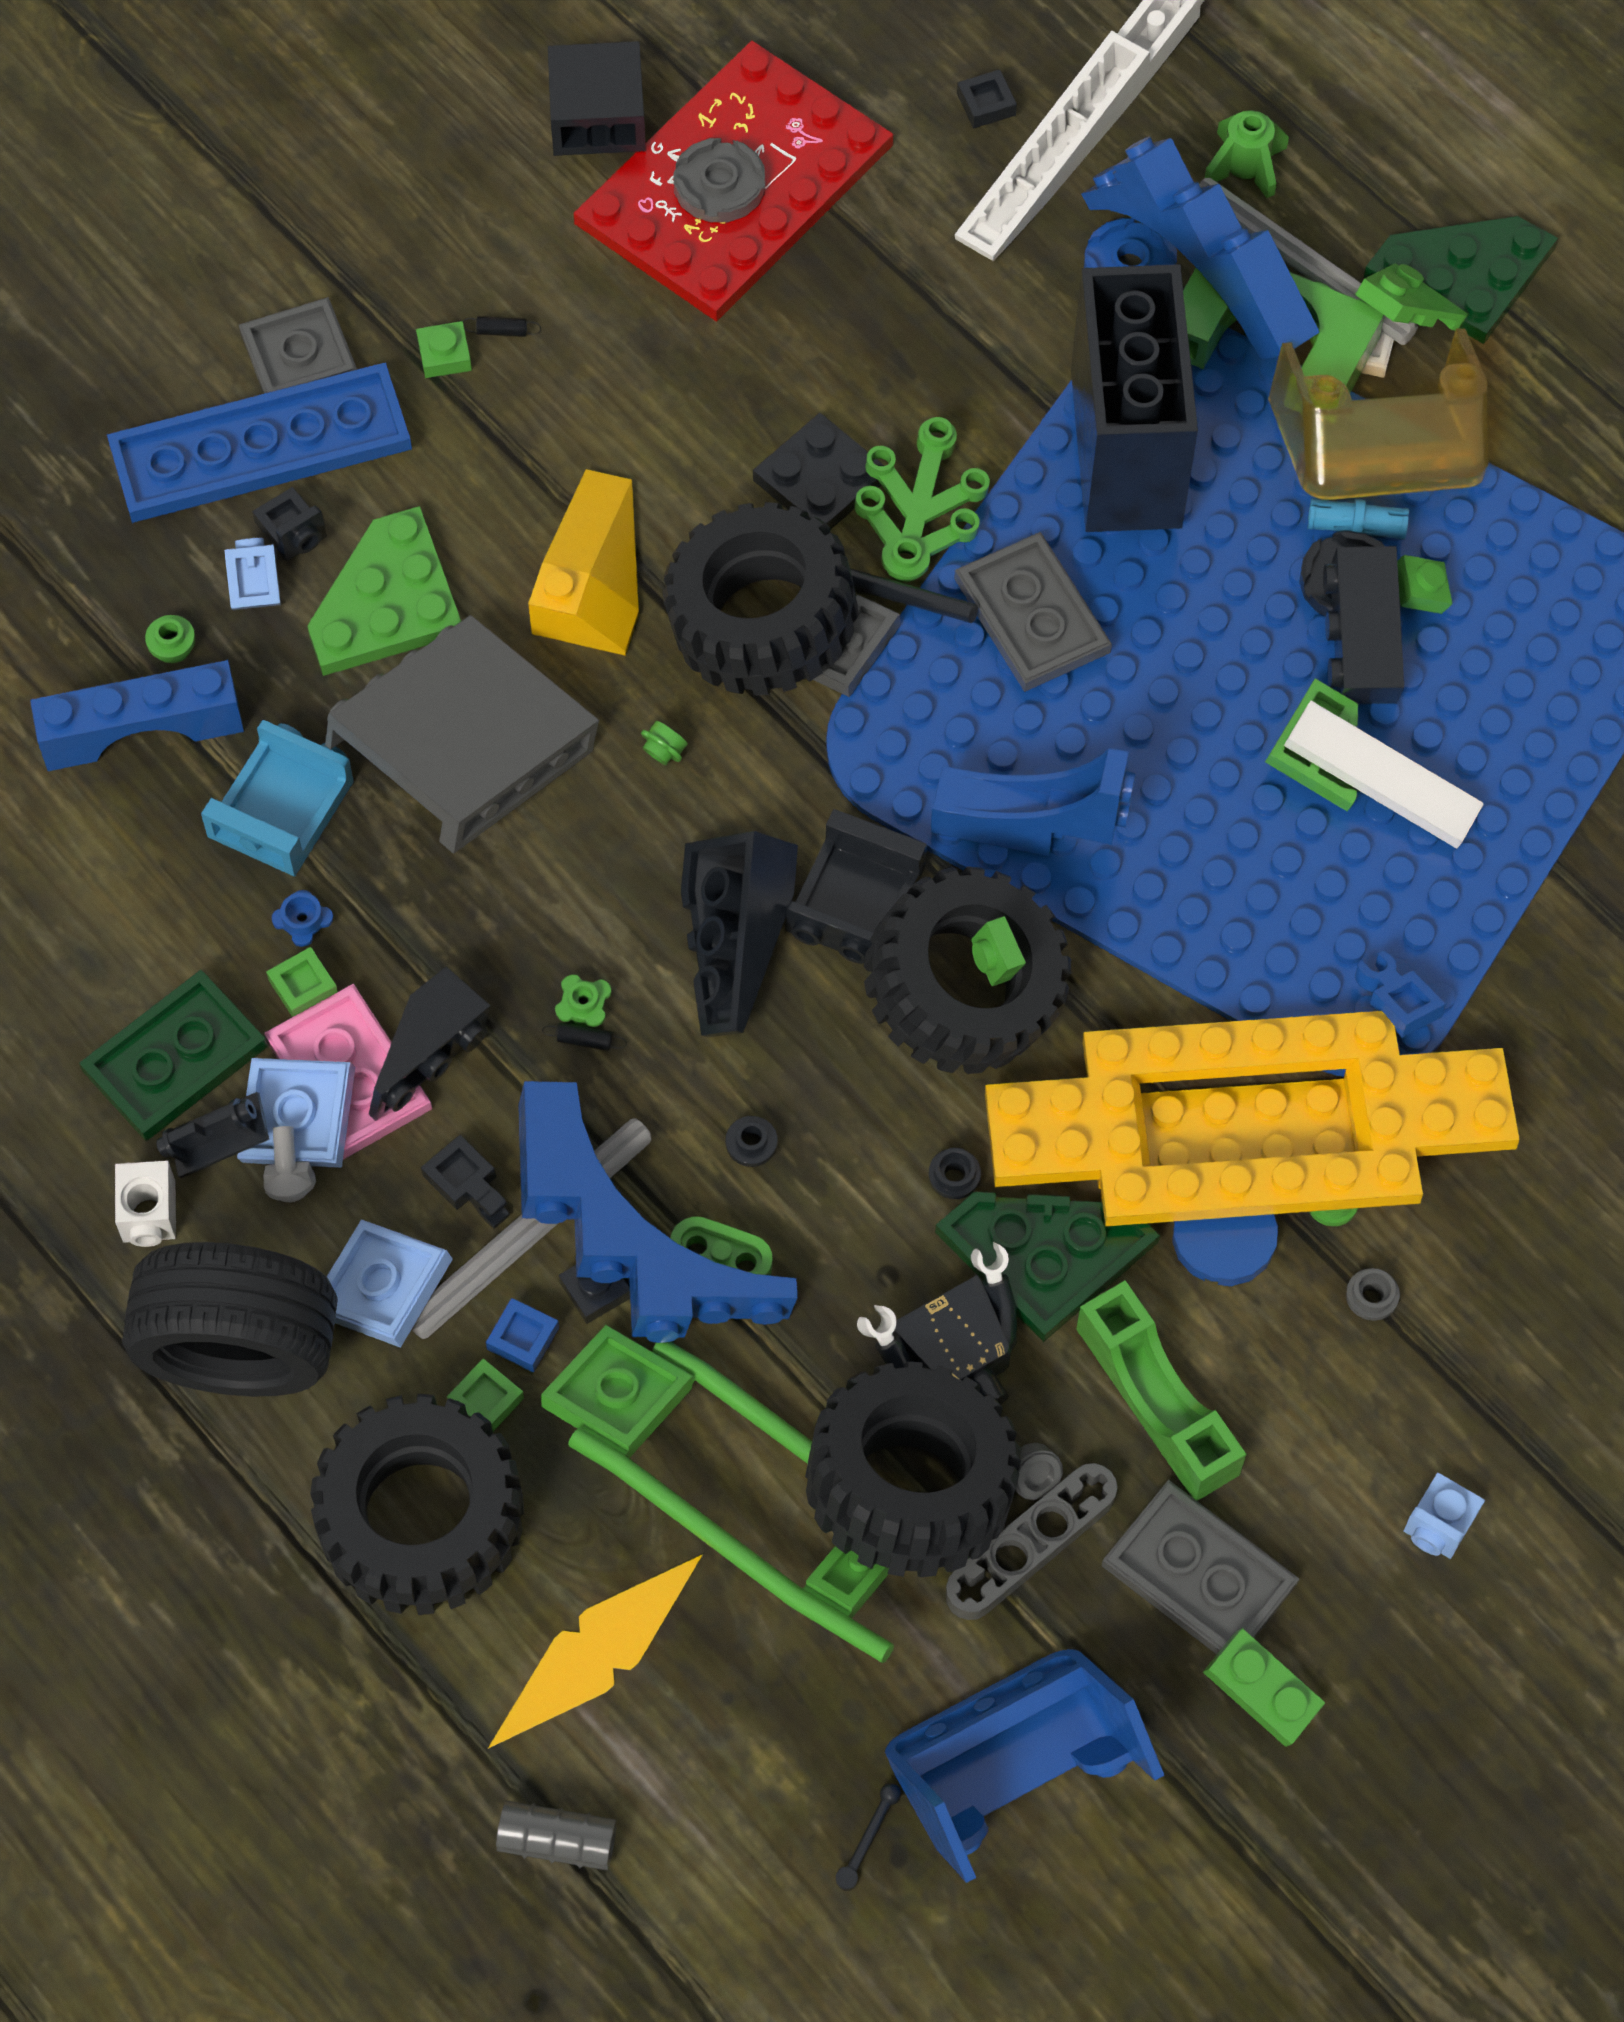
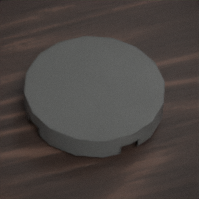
(719, 180)

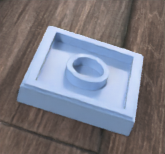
(308, 1097)
(385, 1281)

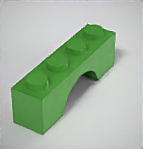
(1184, 1431)

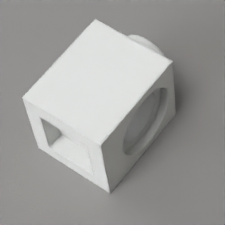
(140, 1183)

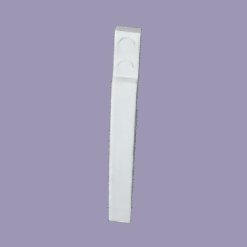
(1077, 122)

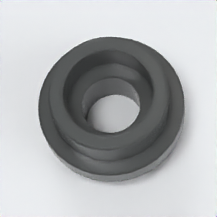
(1374, 1280)

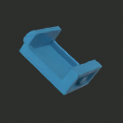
(280, 798)

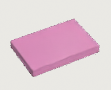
(347, 1031)

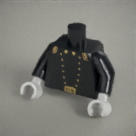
(960, 1330)

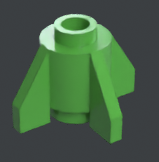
(1247, 149)

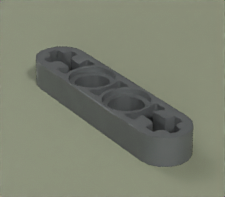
(1036, 1546)

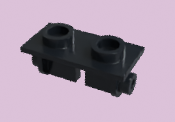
(215, 1135)

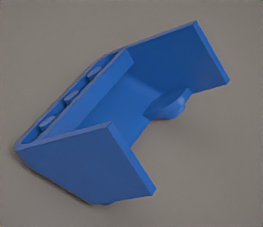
(1013, 1741)

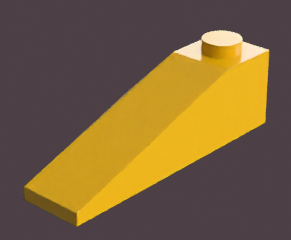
(590, 570)

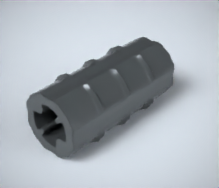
(556, 1835)

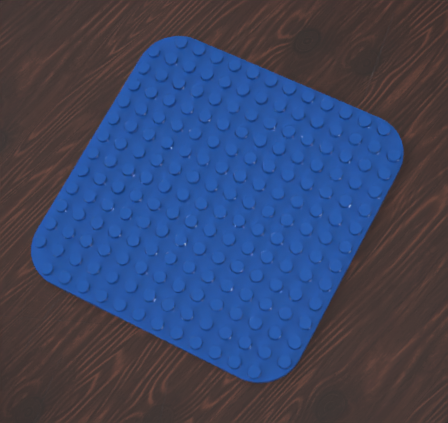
(1227, 866)

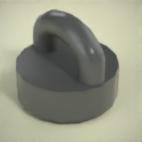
(1038, 1471)

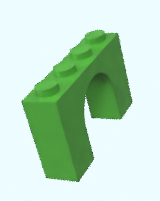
(1340, 349)

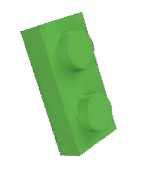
(1264, 1687)

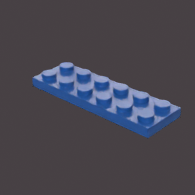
(259, 442)

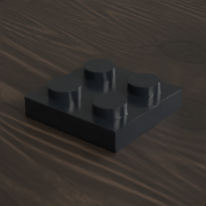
(817, 471)

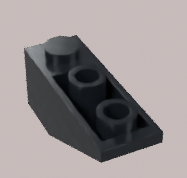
(434, 1028)

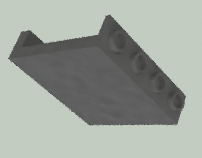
(465, 729)

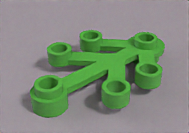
(920, 505)

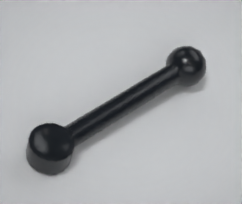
(846, 1876)

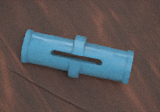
(1358, 518)

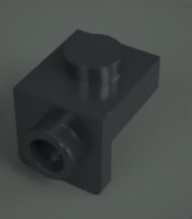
(290, 524)

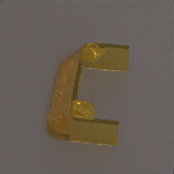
(1384, 443)

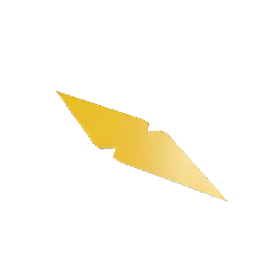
(582, 1663)

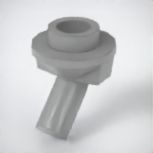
(287, 1178)

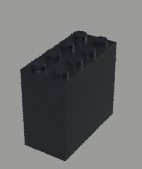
(1133, 398)

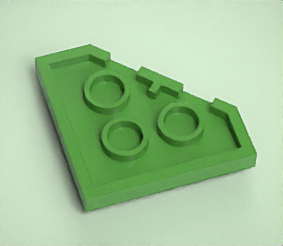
(384, 597)

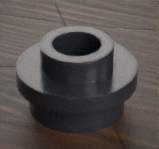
(751, 1154)
(958, 1160)

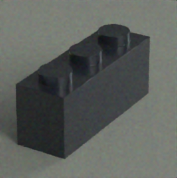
(1365, 624)

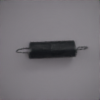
(501, 326)
(584, 1036)

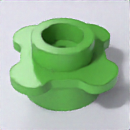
(587, 1014)

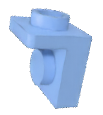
(252, 574)
(1443, 1517)

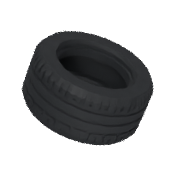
(230, 1319)

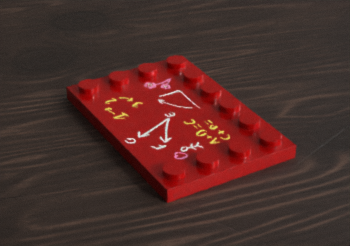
(810, 154)

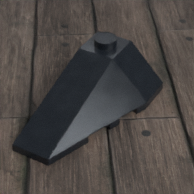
(737, 909)

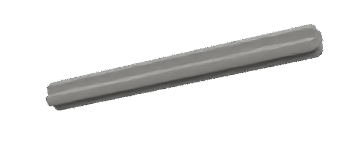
(1307, 261)
(517, 1239)

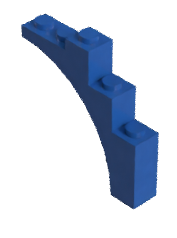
(1201, 224)
(615, 1242)

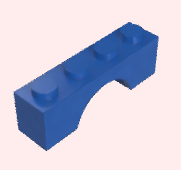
(81, 723)

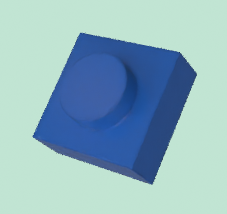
(522, 1335)

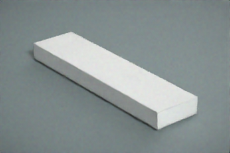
(1383, 774)

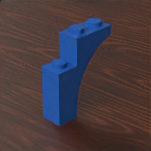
(1034, 809)

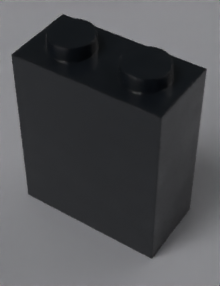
(596, 98)

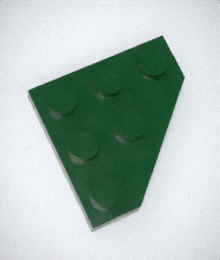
(1473, 265)
(1054, 1249)

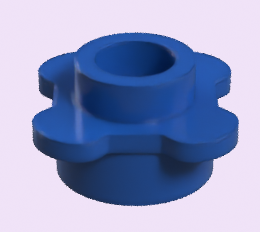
(299, 904)

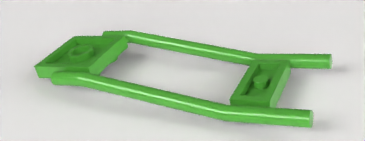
(617, 1400)

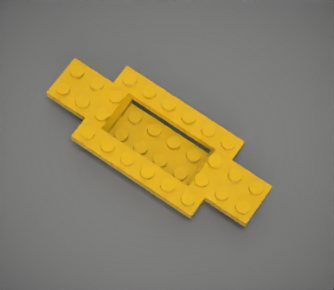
(1250, 1144)

